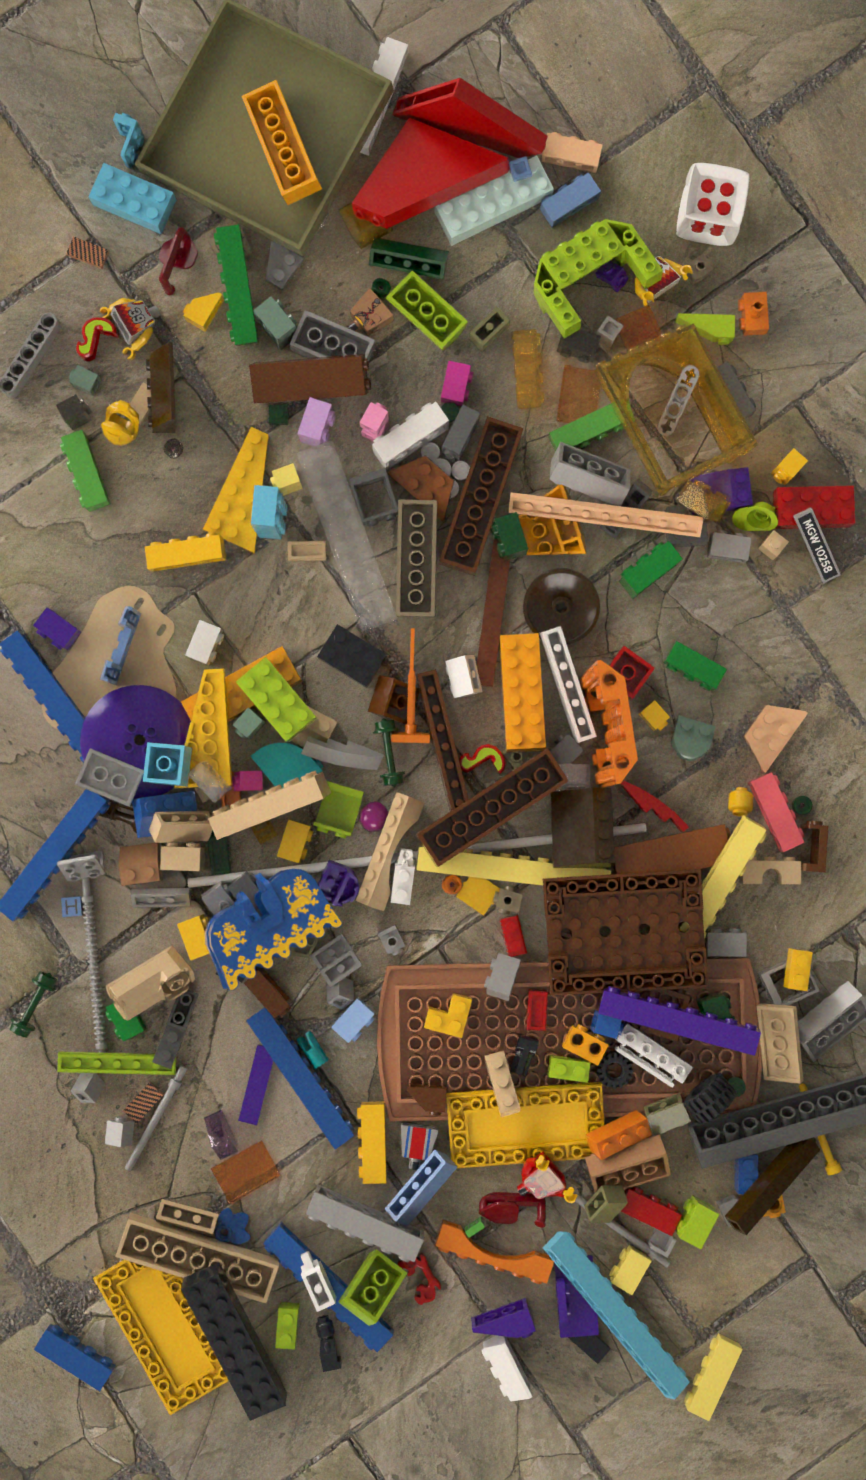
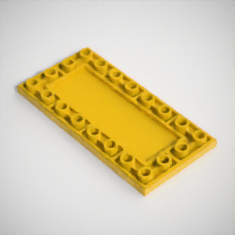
(548, 1121)
(162, 1332)

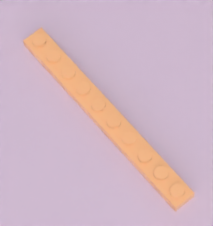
(605, 514)

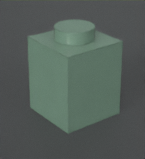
(84, 380)

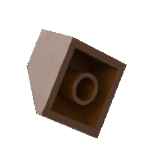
(391, 699)

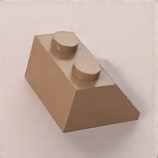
(140, 864)

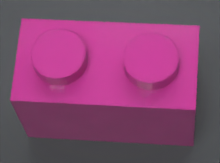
(456, 382)

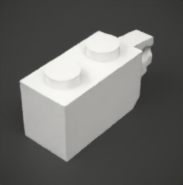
(317, 1282)

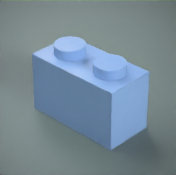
(353, 1020)

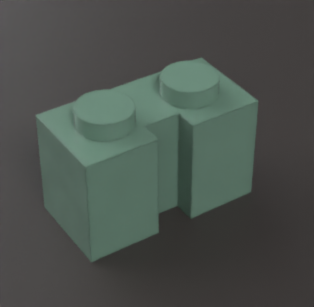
(248, 724)

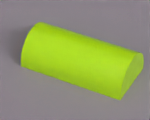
(427, 310)

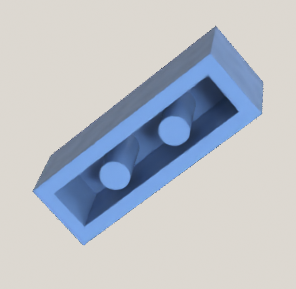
(570, 199)

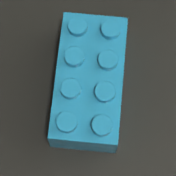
(132, 198)
(268, 512)

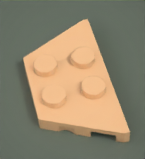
(772, 732)

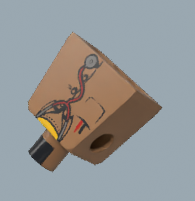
(370, 314)

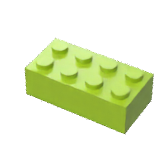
(276, 699)

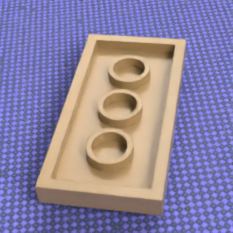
(780, 1043)

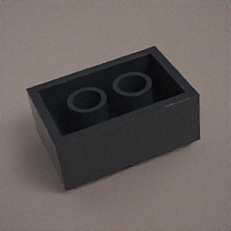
(352, 656)

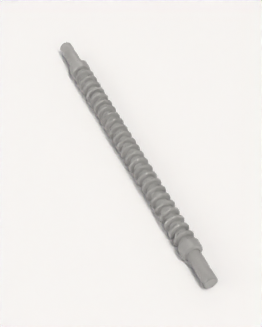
(87, 899)

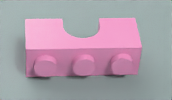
(374, 421)

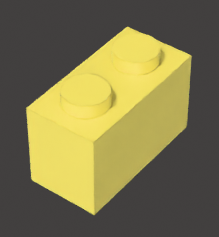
(286, 479)
(629, 1269)

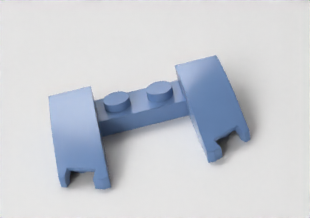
(129, 621)

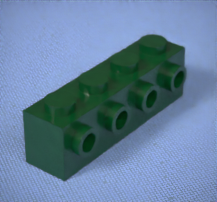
(408, 258)

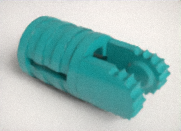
(314, 1054)

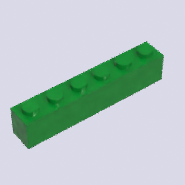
(237, 285)

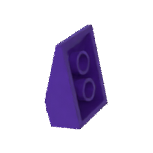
(732, 483)
(508, 1321)

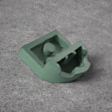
(691, 738)

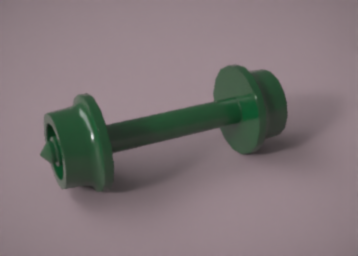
(385, 728)
(21, 1026)

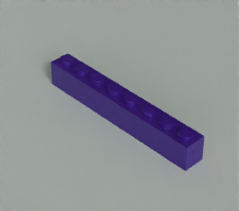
(679, 1021)

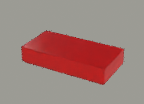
(537, 1010)

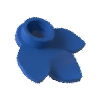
(234, 1225)

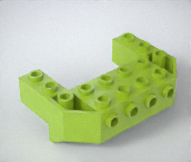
(582, 256)

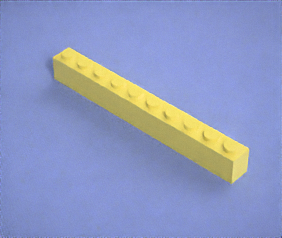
(501, 867)

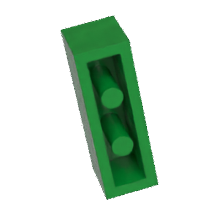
(694, 666)

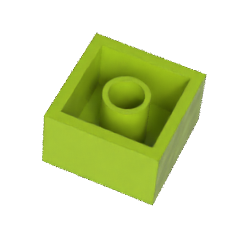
(696, 1221)

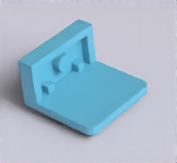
(134, 137)

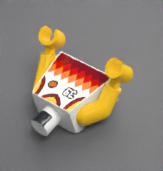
(670, 277)

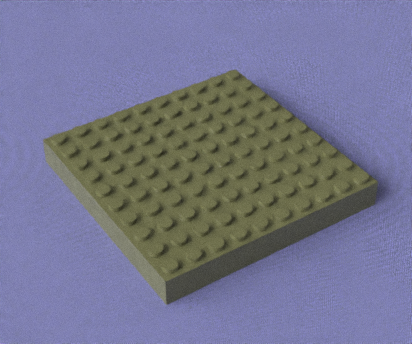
(210, 144)

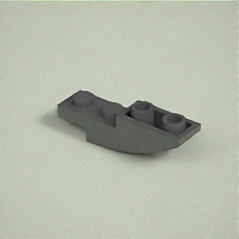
(175, 1029)

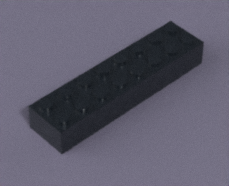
(234, 1341)

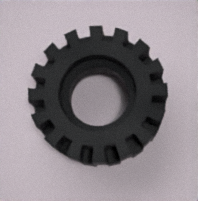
(623, 1078)

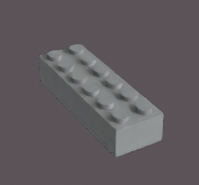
(365, 1223)

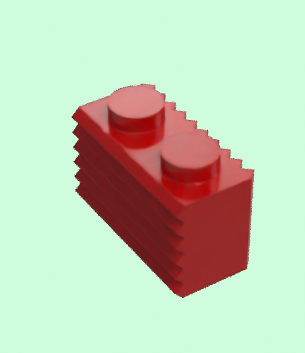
(513, 935)

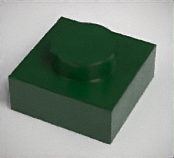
(278, 414)

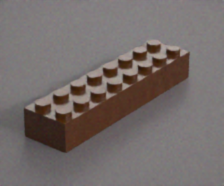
(480, 496)
(492, 807)

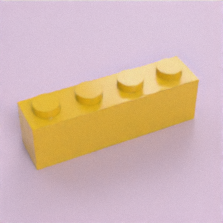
(185, 552)
(373, 1142)

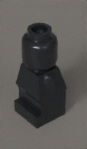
(328, 1345)

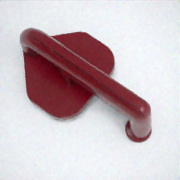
(177, 253)
(506, 1207)

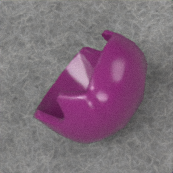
(373, 816)

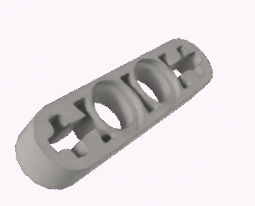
(680, 401)

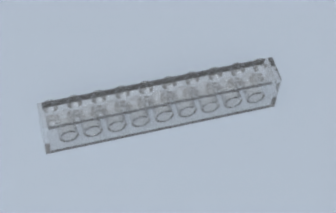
(347, 537)

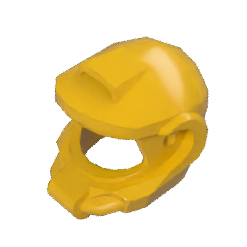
(117, 429)

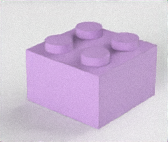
(316, 422)

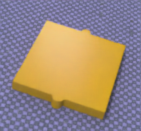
(478, 893)

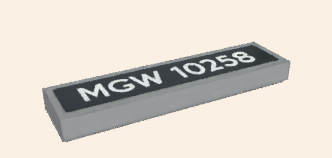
(817, 545)

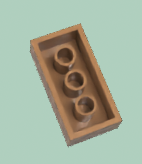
(630, 1166)

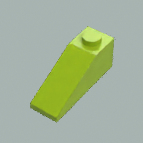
(713, 327)

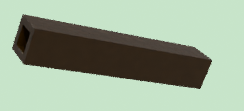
(771, 1185)

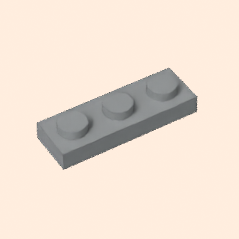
(161, 897)

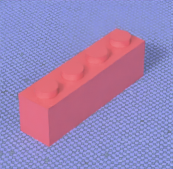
(776, 812)

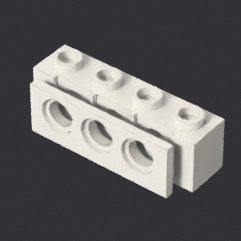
(653, 1051)

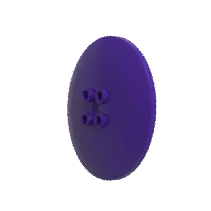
(130, 713)

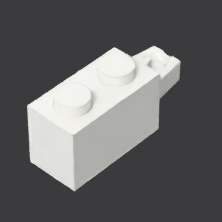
(403, 878)

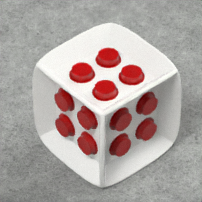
(712, 204)

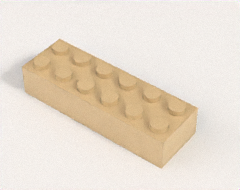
(266, 806)

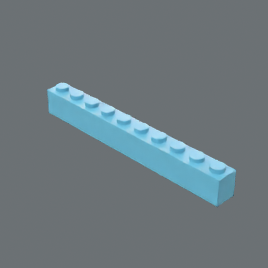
(616, 1314)

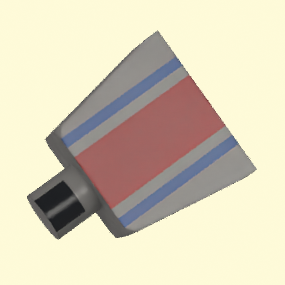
(417, 1142)

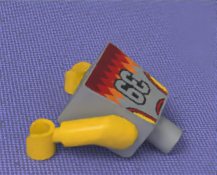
(133, 321)

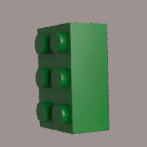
(650, 568)

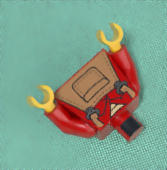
(544, 1179)

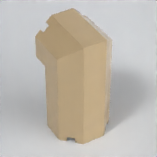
(151, 982)

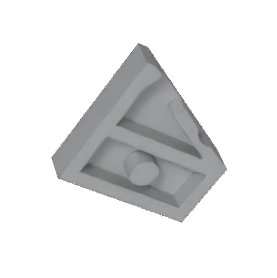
(281, 265)

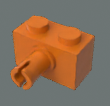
(754, 313)

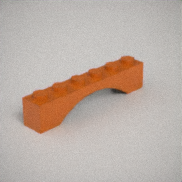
(531, 1265)

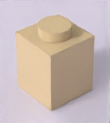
(773, 545)

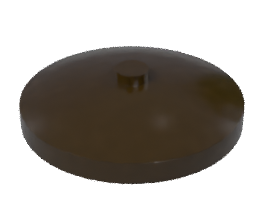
(563, 600)

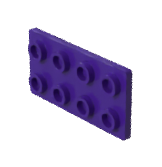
(574, 1312)

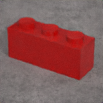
(651, 1211)

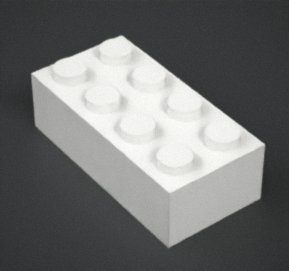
(410, 436)

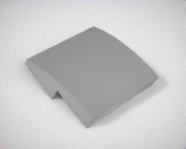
(336, 960)

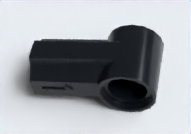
(525, 1050)

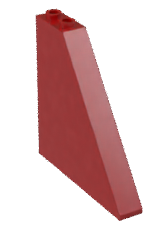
(472, 116)
(423, 172)

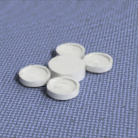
(459, 469)

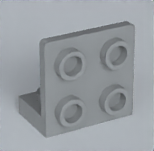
(83, 866)

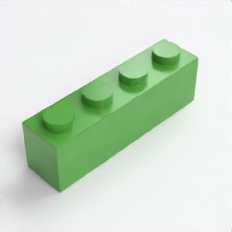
(587, 428)
(85, 471)

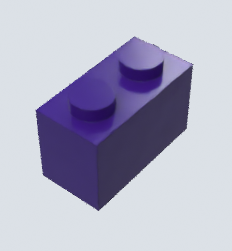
(57, 629)

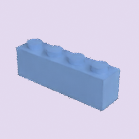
(421, 1188)

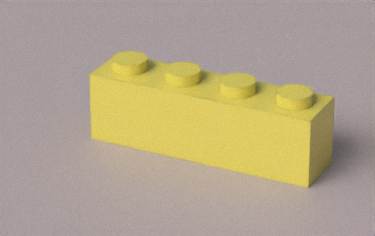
(713, 1376)

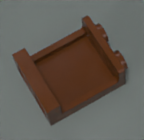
(818, 847)

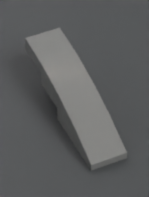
(346, 755)

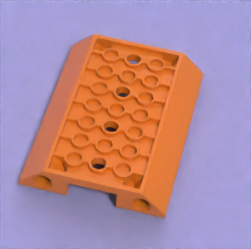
(616, 715)

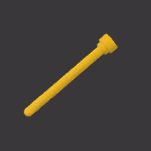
(832, 1166)

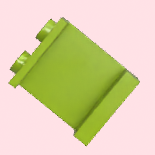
(339, 810)

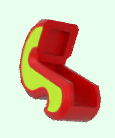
(91, 333)
(480, 756)

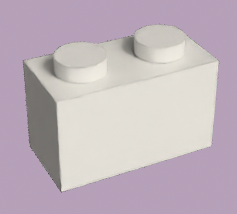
(204, 643)
(463, 676)

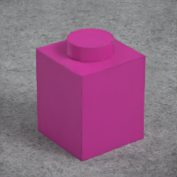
(247, 781)

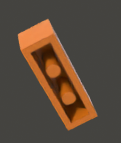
(618, 1134)

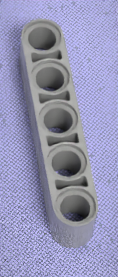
(30, 346)

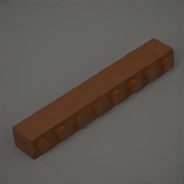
(442, 738)

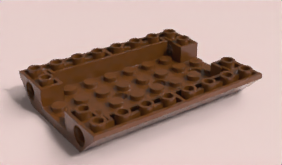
(626, 957)

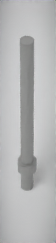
(174, 1085)
(631, 1237)

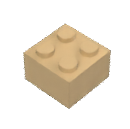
(183, 858)

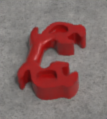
(427, 1292)

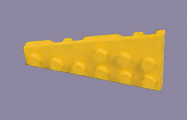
(233, 507)
(209, 727)

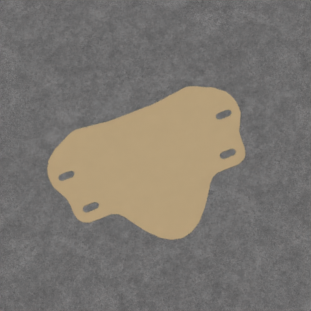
(145, 660)

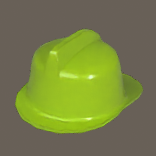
(758, 517)

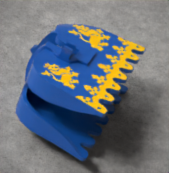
(290, 911)

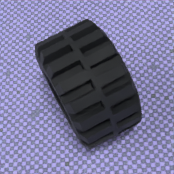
(710, 1098)

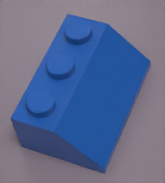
(146, 807)

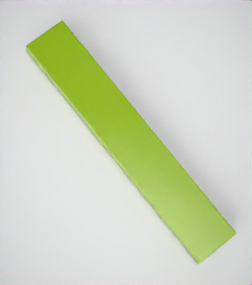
(111, 1063)

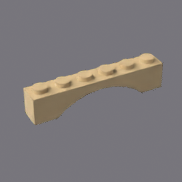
(375, 886)

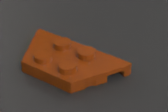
(425, 482)

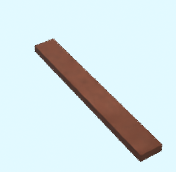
(492, 617)

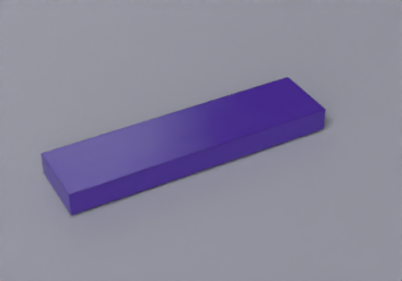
(256, 1086)

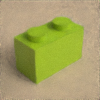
(568, 1068)
(287, 1325)

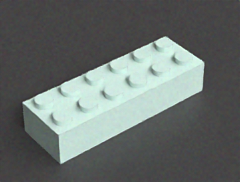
(492, 203)

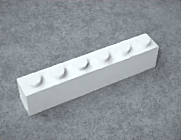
(389, 65)
(567, 684)

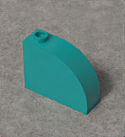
(284, 762)

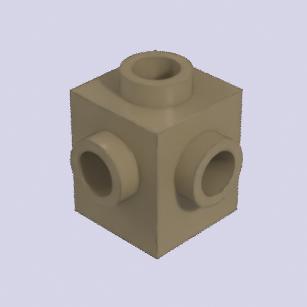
(515, 900)

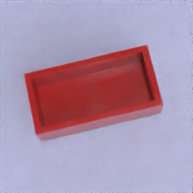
(831, 505)

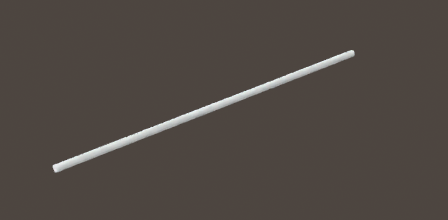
(365, 861)

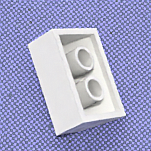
(507, 1368)

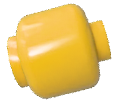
(740, 802)

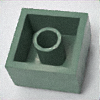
(276, 322)

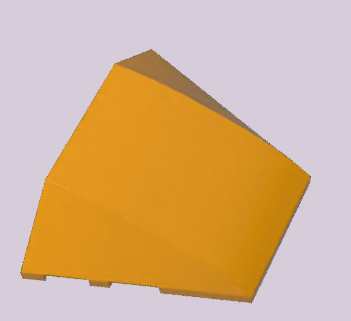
(553, 535)

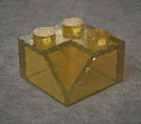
(703, 501)

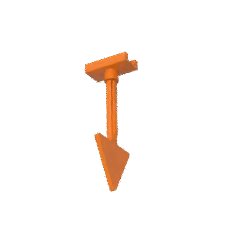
(411, 734)

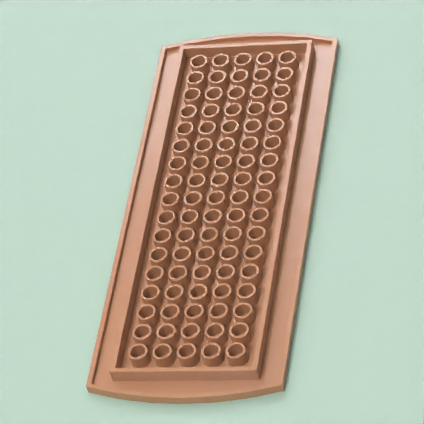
(493, 1025)

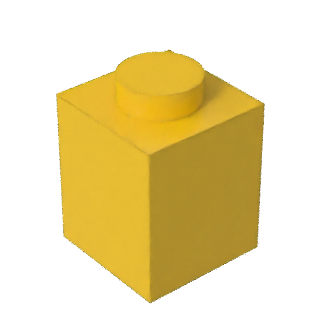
(654, 716)

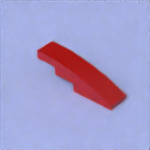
(647, 801)

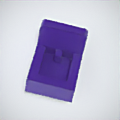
(613, 275)

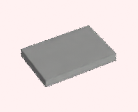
(109, 777)

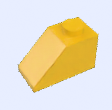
(203, 310)

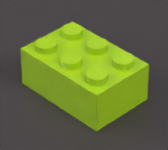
(372, 1287)

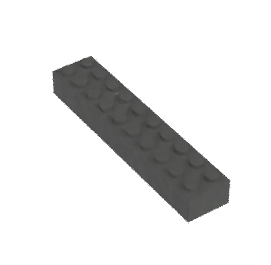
(780, 1122)

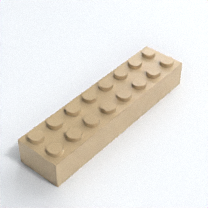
(186, 1252)

